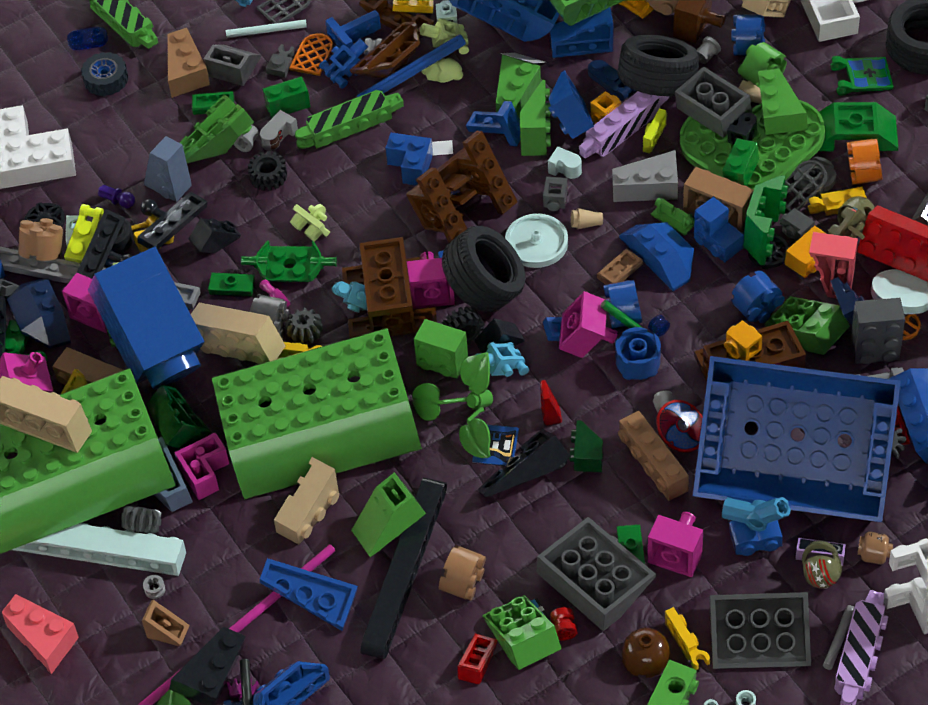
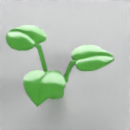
(475, 374)

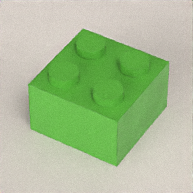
(440, 348)

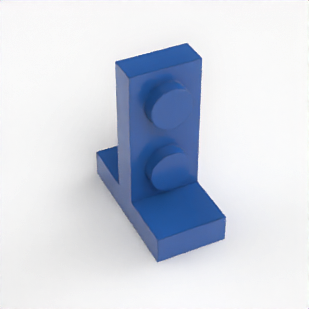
(353, 30)
(501, 122)

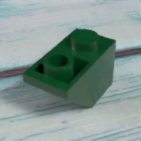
(588, 449)

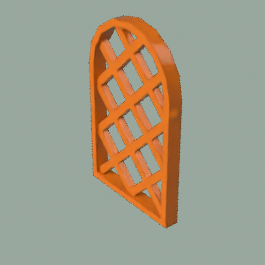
(293, 67)

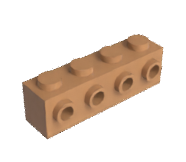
(653, 455)

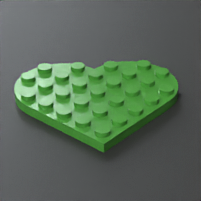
(777, 152)

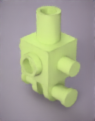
(443, 32)

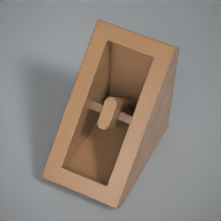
(164, 625)

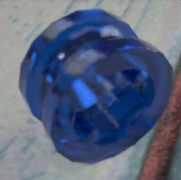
(659, 325)

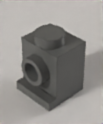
(555, 197)
(795, 224)

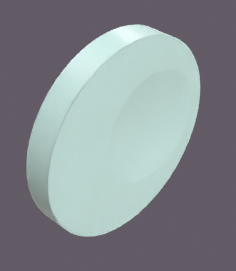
(538, 239)
(899, 284)

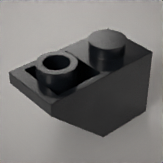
(213, 235)

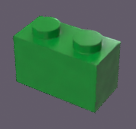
(287, 97)
(741, 162)

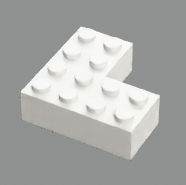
(832, 18)
(32, 157)

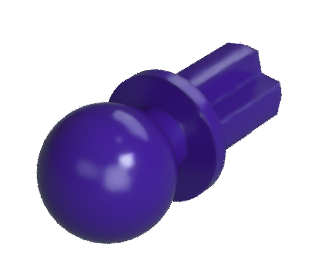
(125, 199)

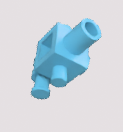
(353, 295)
(504, 359)

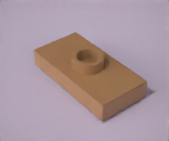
(620, 268)

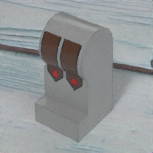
(277, 130)

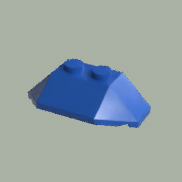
(662, 252)
(292, 684)

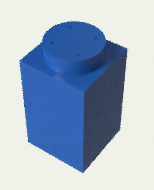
(147, 319)

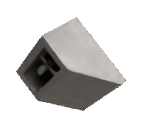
(230, 63)

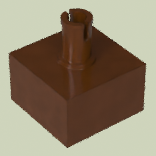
(692, 17)

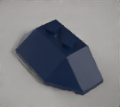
(39, 313)

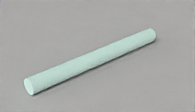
(266, 28)

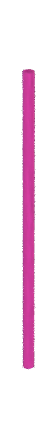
(246, 619)

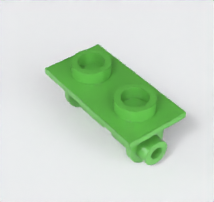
(673, 216)

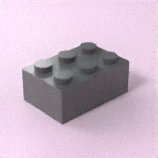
(712, 101)
(877, 330)

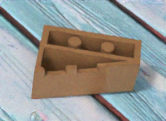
(185, 64)

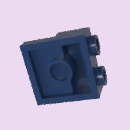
(845, 297)

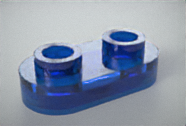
(87, 38)

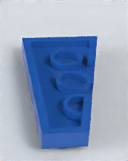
(314, 592)

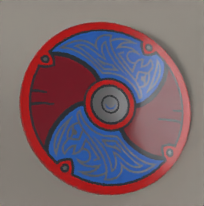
(679, 425)

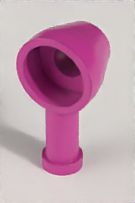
(268, 288)

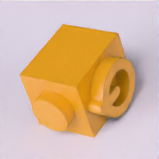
(603, 106)
(743, 341)

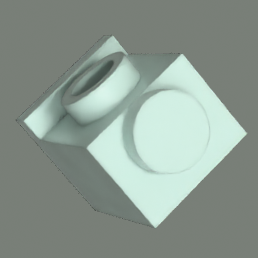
(446, 11)

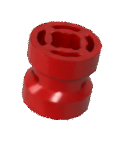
(563, 621)

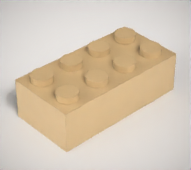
(237, 333)
(43, 414)

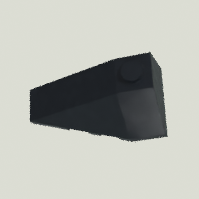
(538, 457)

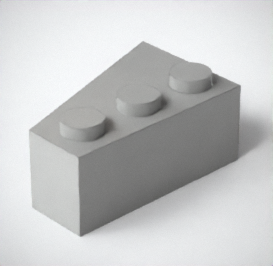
(646, 179)

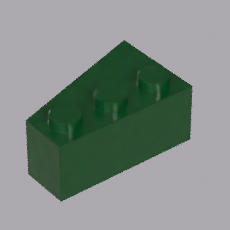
(176, 418)

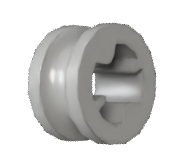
(152, 580)

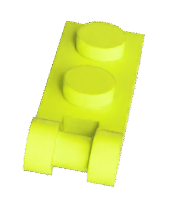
(83, 233)

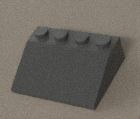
(594, 573)
(760, 630)

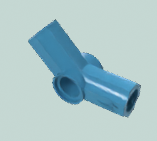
(757, 513)

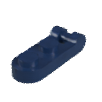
(608, 78)

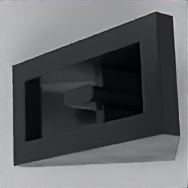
(499, 333)

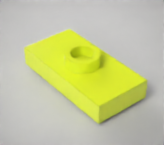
(654, 130)

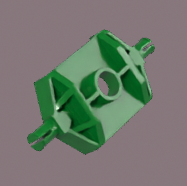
(272, 261)

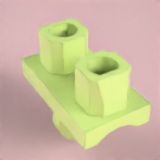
(316, 227)

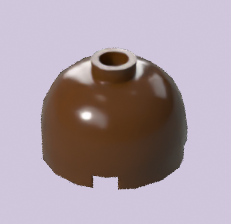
(645, 652)

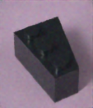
(210, 668)

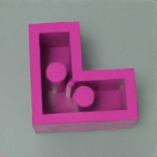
(200, 461)

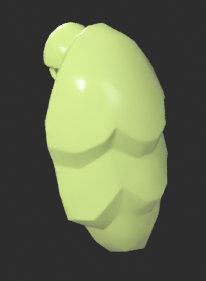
(444, 71)

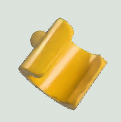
(150, 220)

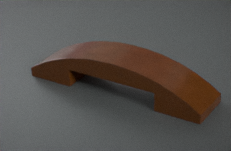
(392, 18)

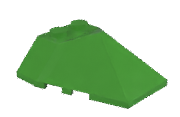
(217, 131)

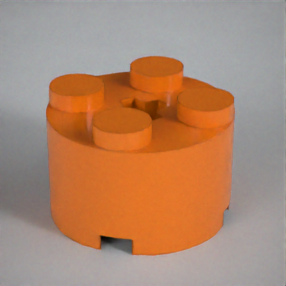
(864, 161)

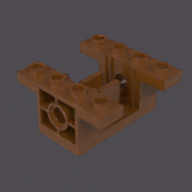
(455, 182)
(386, 290)
(779, 347)

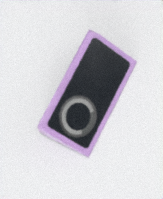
(803, 543)

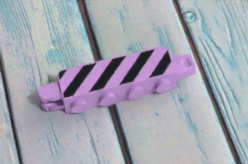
(621, 124)
(860, 648)

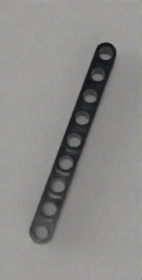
(403, 572)

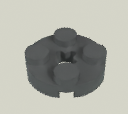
(831, 176)

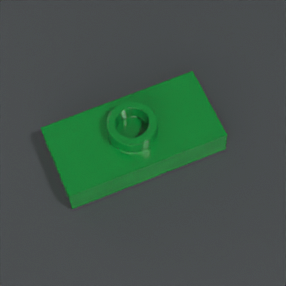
(203, 102)
(231, 284)
(630, 538)

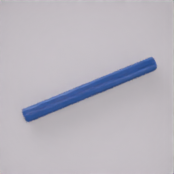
(417, 65)

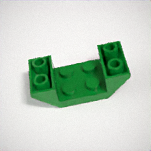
(859, 122)
(764, 208)

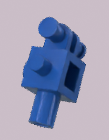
(343, 61)

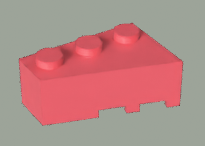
(834, 258)
(40, 630)

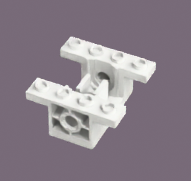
(915, 591)

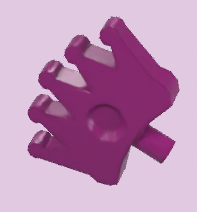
(235, 690)

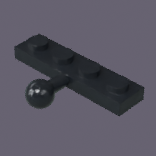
(170, 221)
(101, 245)

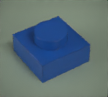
(552, 328)

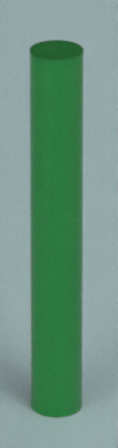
(619, 315)

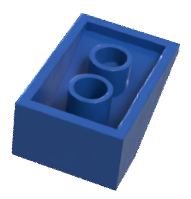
(569, 107)

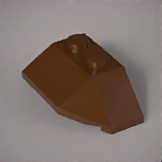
(390, 53)

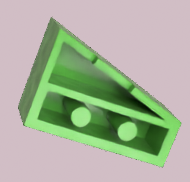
(516, 82)
(779, 104)

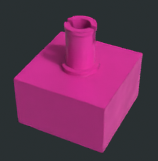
(429, 283)
(80, 304)
(584, 325)
(27, 369)
(675, 544)

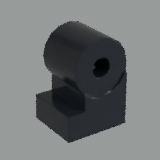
(745, 128)

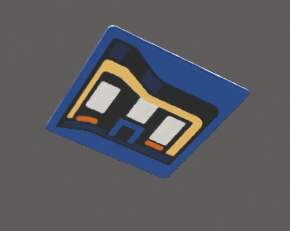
(502, 445)

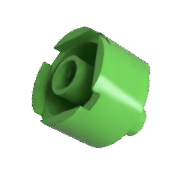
(761, 58)

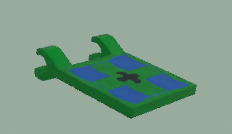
(863, 74)

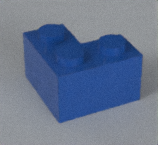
(409, 153)
(715, 232)

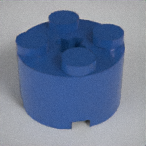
(748, 32)
(624, 297)
(757, 297)
(638, 354)

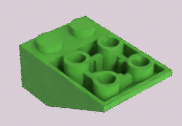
(534, 123)
(814, 322)
(386, 515)
(523, 631)

